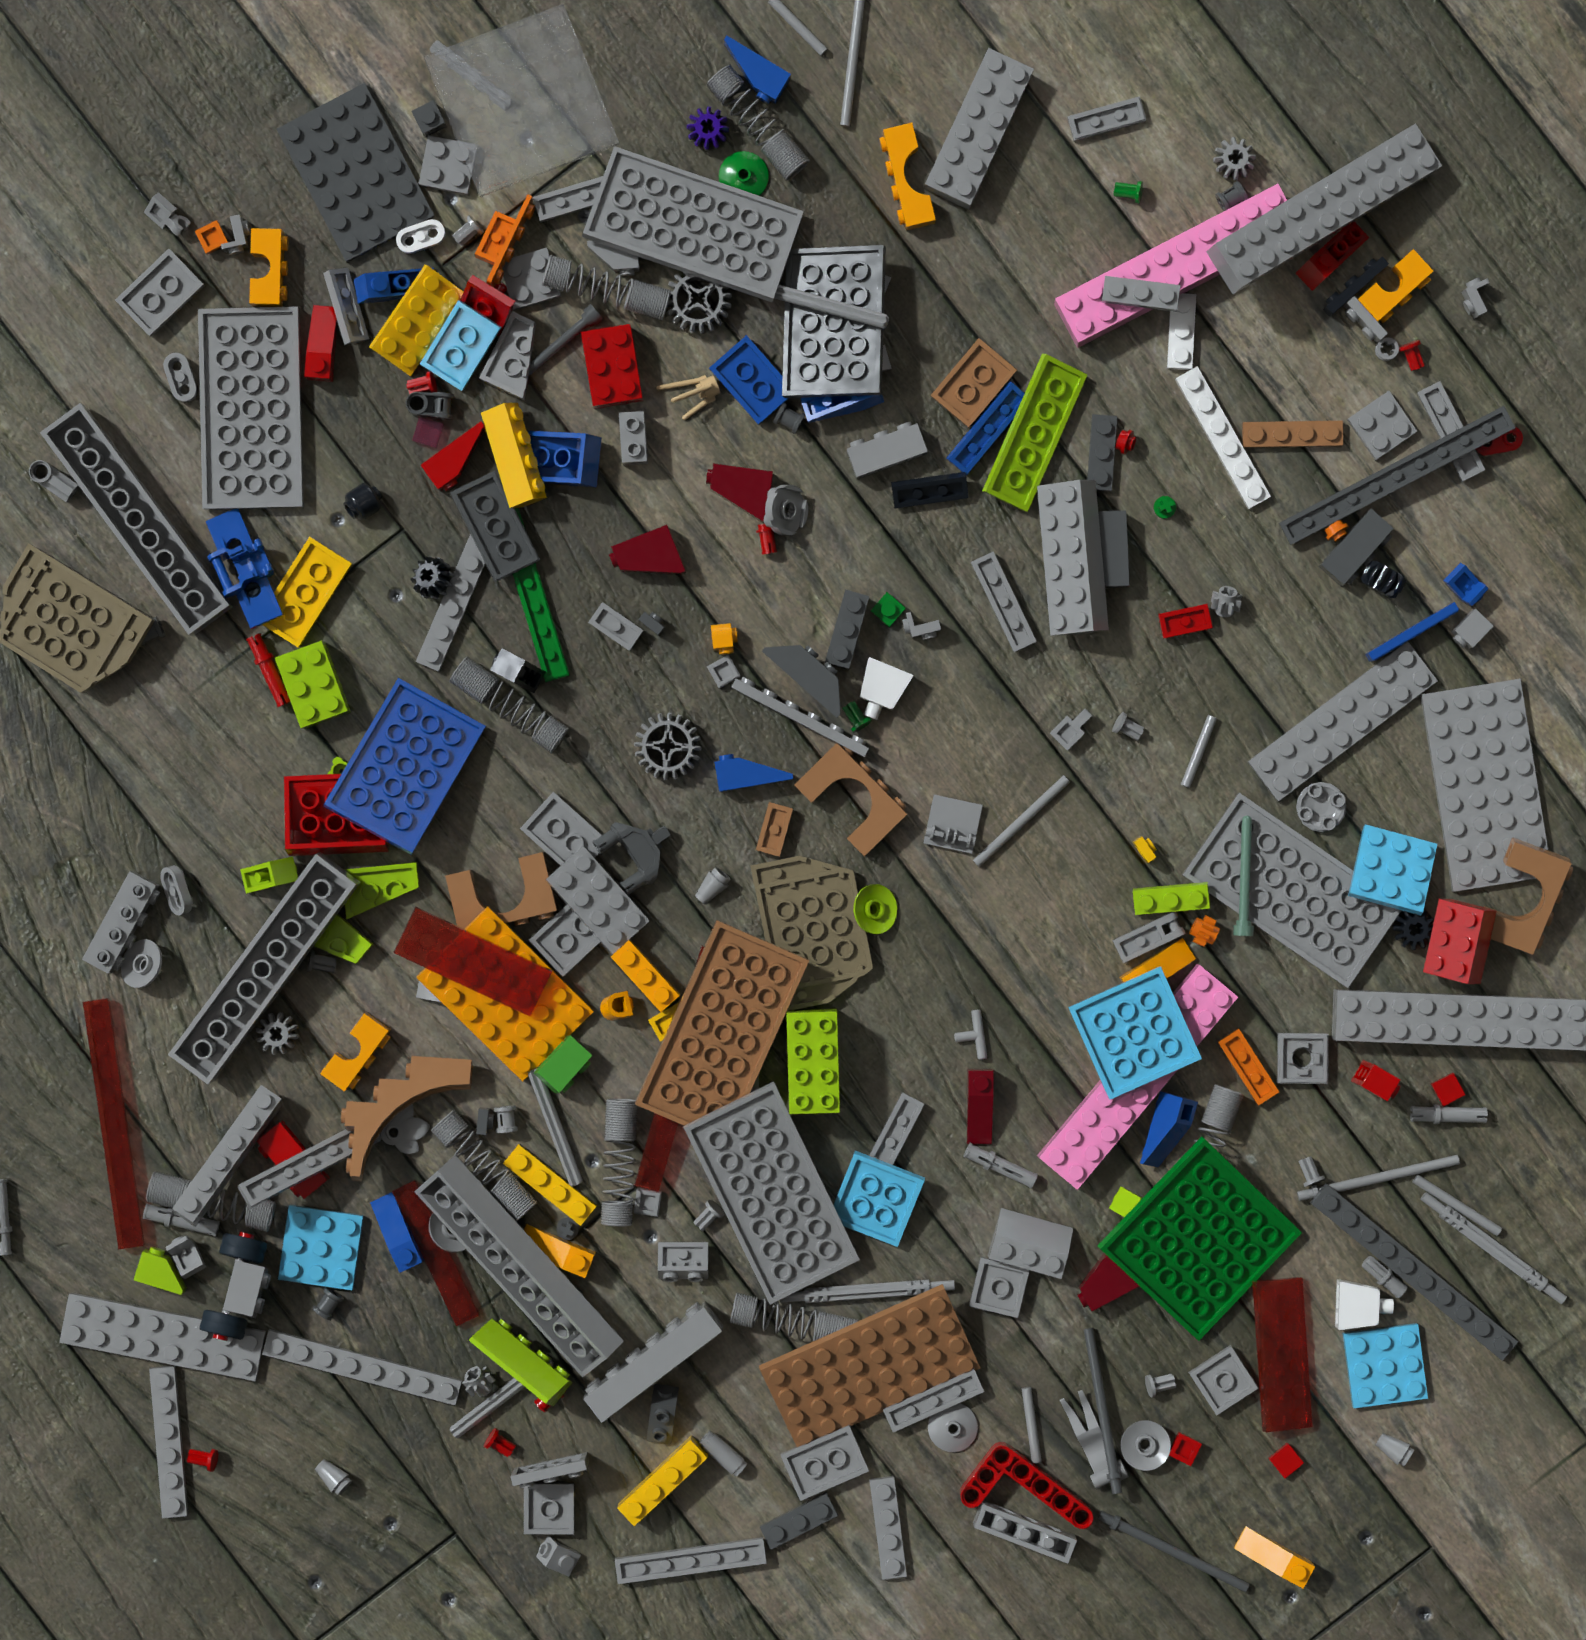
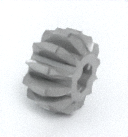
(1228, 166)
(286, 1032)

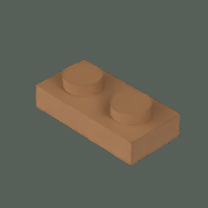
(774, 829)

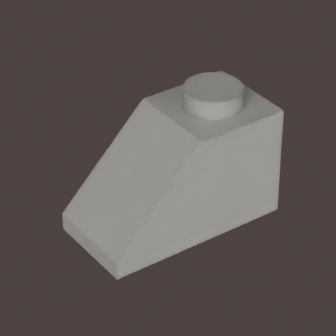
(615, 259)

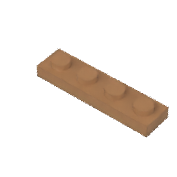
(1292, 434)

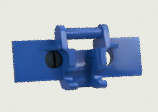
(251, 564)

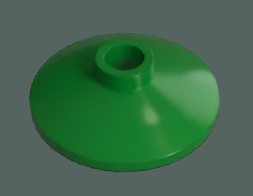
(744, 161)

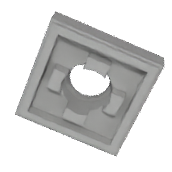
(1316, 1071)

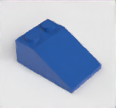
(567, 457)

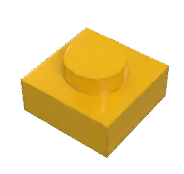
(1145, 848)

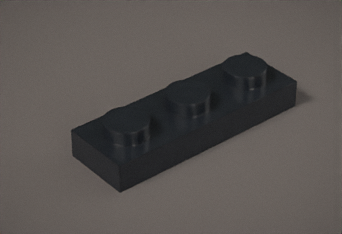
(1354, 285)
(929, 490)

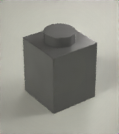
(429, 118)

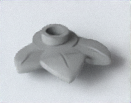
(408, 1131)

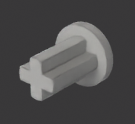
(467, 231)
(1127, 727)
(1310, 1172)
(708, 1215)
(1159, 1384)

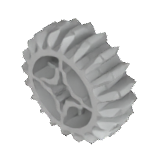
(689, 308)
(651, 745)

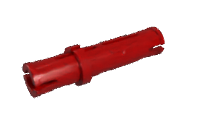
(268, 669)

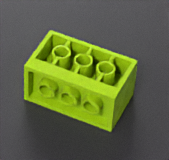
(813, 1061)

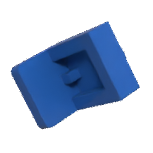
(1465, 585)

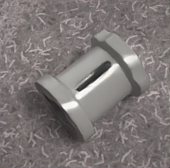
(505, 1119)

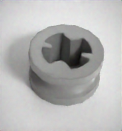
(1388, 341)

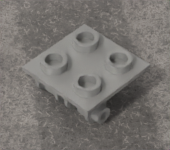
(953, 824)

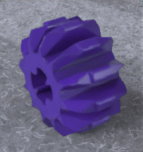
(698, 131)

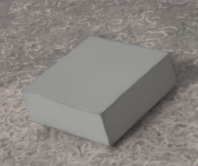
(723, 671)
(647, 1202)

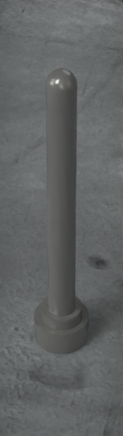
(589, 317)

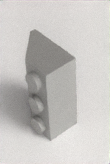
(1030, 1243)

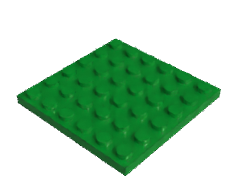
(1199, 1238)

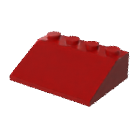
(316, 829)

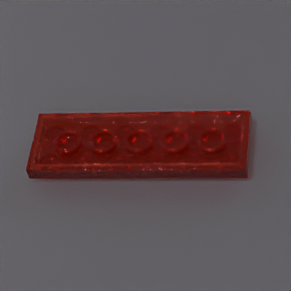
(472, 961)
(1282, 1354)

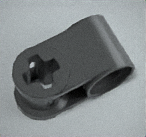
(432, 405)

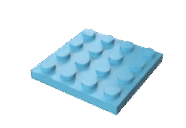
(1134, 1033)

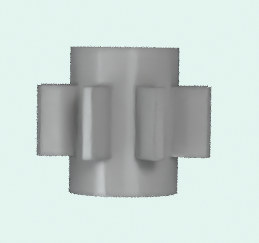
(1226, 601)
(478, 1381)

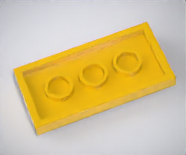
(416, 320)
(307, 590)

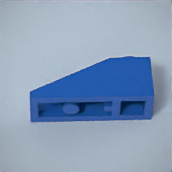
(763, 76)
(827, 407)
(742, 773)
(396, 1233)

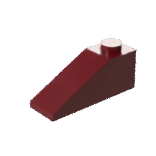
(979, 1105)

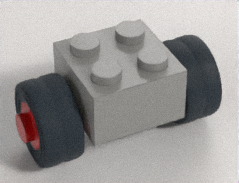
(243, 1290)

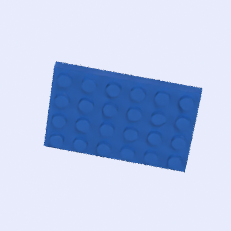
(404, 766)

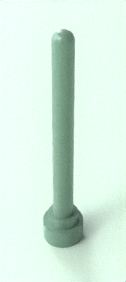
(1243, 925)

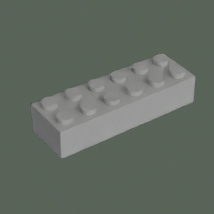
(978, 128)
(1072, 557)
(653, 1361)

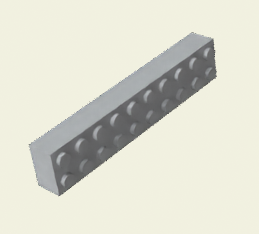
(1323, 208)
(136, 519)
(264, 968)
(1459, 1019)
(519, 1266)

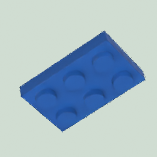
(750, 379)

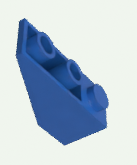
(384, 285)
(1169, 1124)

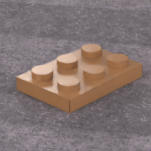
(973, 383)

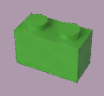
(563, 1065)

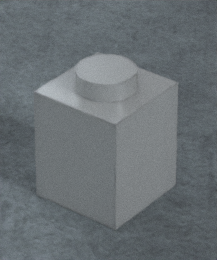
(1471, 629)

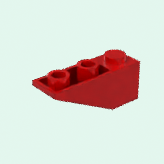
(1332, 255)

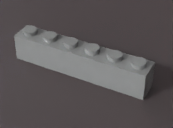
(228, 1156)

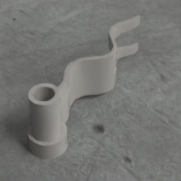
(1092, 1442)

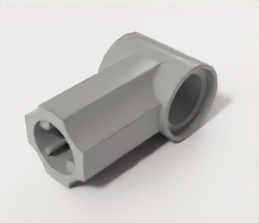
(54, 481)

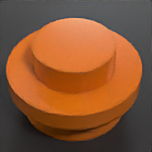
(1336, 531)

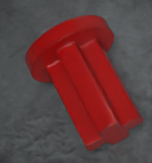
(1413, 355)
(422, 384)
(499, 1443)
(203, 1458)

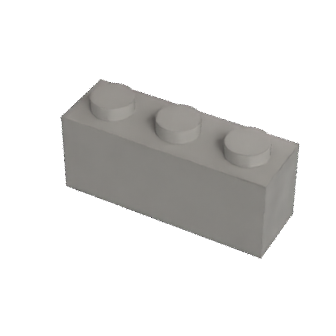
(886, 450)

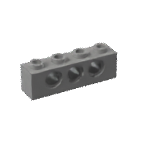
(1024, 1531)

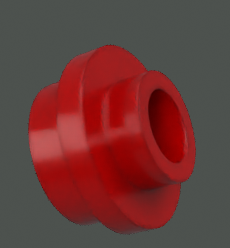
(1126, 441)

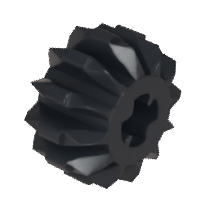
(1383, 579)
(430, 586)
(1414, 937)

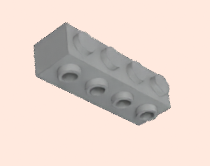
(121, 922)

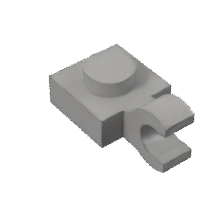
(164, 215)
(1069, 731)

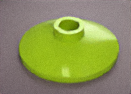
(883, 909)

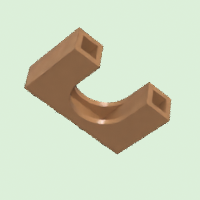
(884, 811)
(1551, 870)
(537, 898)

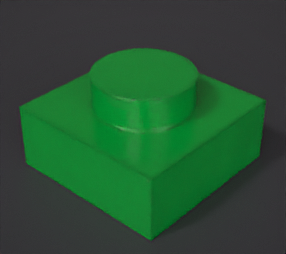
(888, 609)

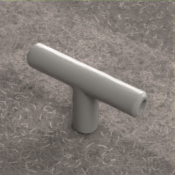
(976, 1034)

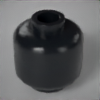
(362, 501)

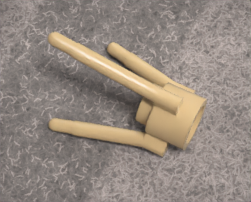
(706, 388)

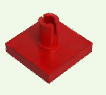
(489, 300)

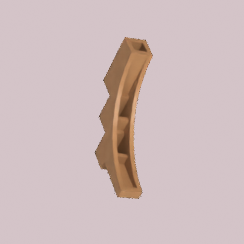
(367, 1119)

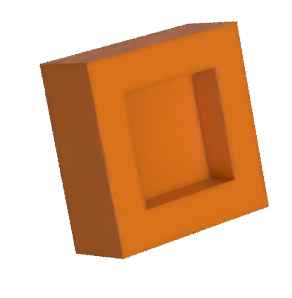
(211, 237)

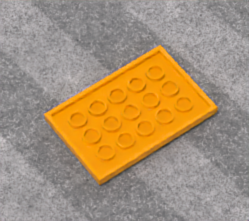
(512, 1036)

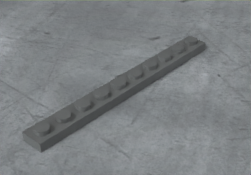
(1397, 475)
(1414, 1272)

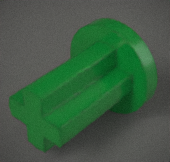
(1129, 191)
(1164, 507)
(856, 716)

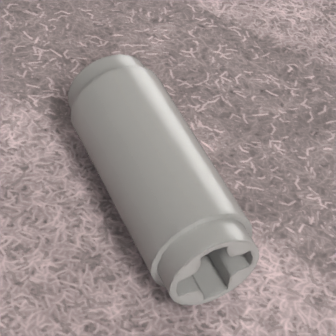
(722, 1453)

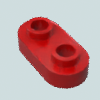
(1501, 445)

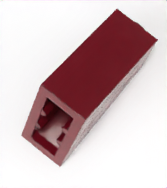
(741, 487)
(648, 553)
(1104, 1284)

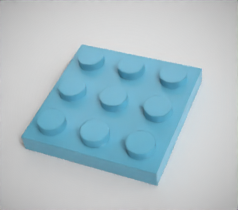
(1392, 869)
(877, 1198)
(320, 1247)
(1385, 1365)

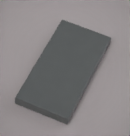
(494, 526)

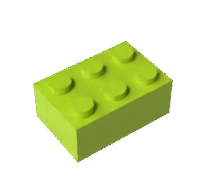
(312, 684)

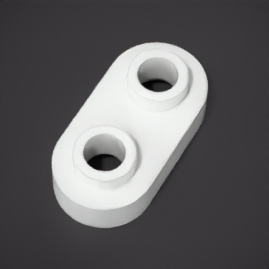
(420, 234)

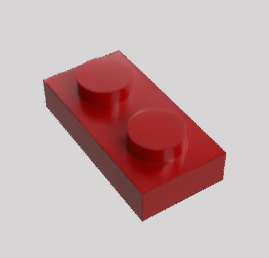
(1185, 621)

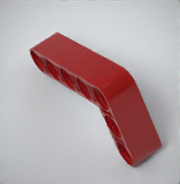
(1027, 1481)

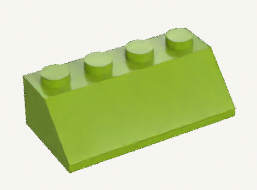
(521, 1361)

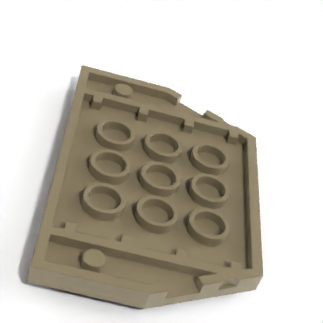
(68, 622)
(811, 913)

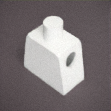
(882, 686)
(1359, 1305)

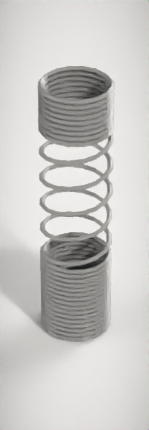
(779, 148)
(641, 297)
(481, 686)
(1221, 1112)
(619, 1127)
(168, 1189)
(508, 1190)
(745, 1307)

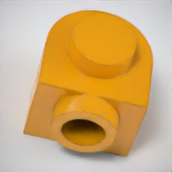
(723, 638)
(617, 1006)

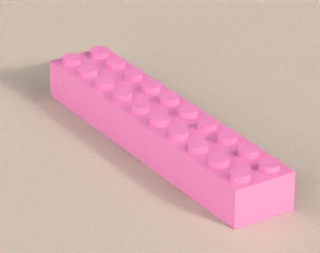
(1176, 262)
(1102, 1122)

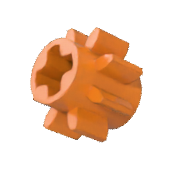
(1204, 930)

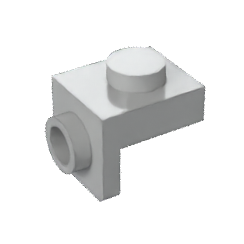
(241, 231)
(1473, 303)
(926, 630)
(186, 1256)
(557, 1556)

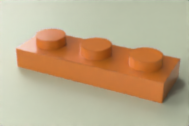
(1248, 1066)

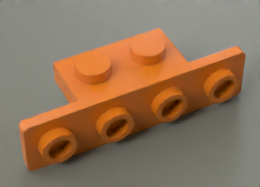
(500, 238)

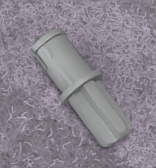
(1384, 1276)

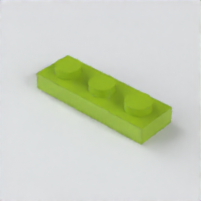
(1171, 898)

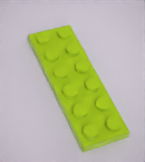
(1034, 432)

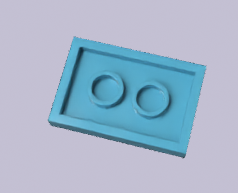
(460, 345)

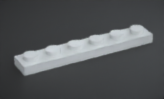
(1222, 437)

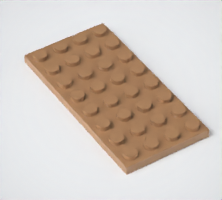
(722, 1025)
(869, 1366)

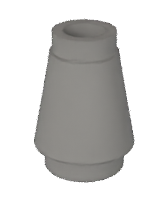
(713, 884)
(1395, 1449)
(333, 1477)

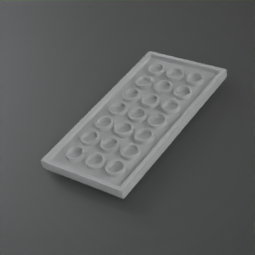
(692, 224)
(250, 408)
(1483, 780)
(1294, 891)
(771, 1193)

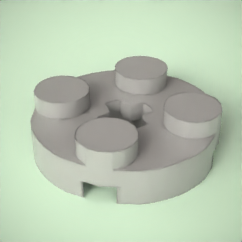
(775, 515)

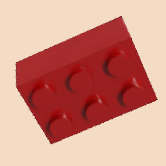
(612, 366)
(1459, 941)

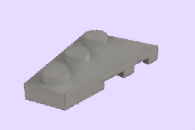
(511, 357)

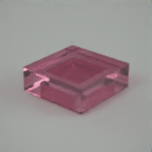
(428, 432)

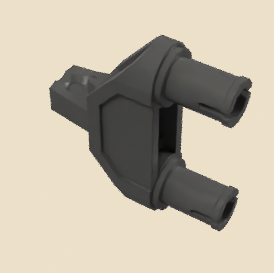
(641, 846)

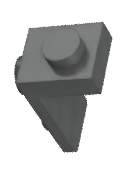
(662, 1414)

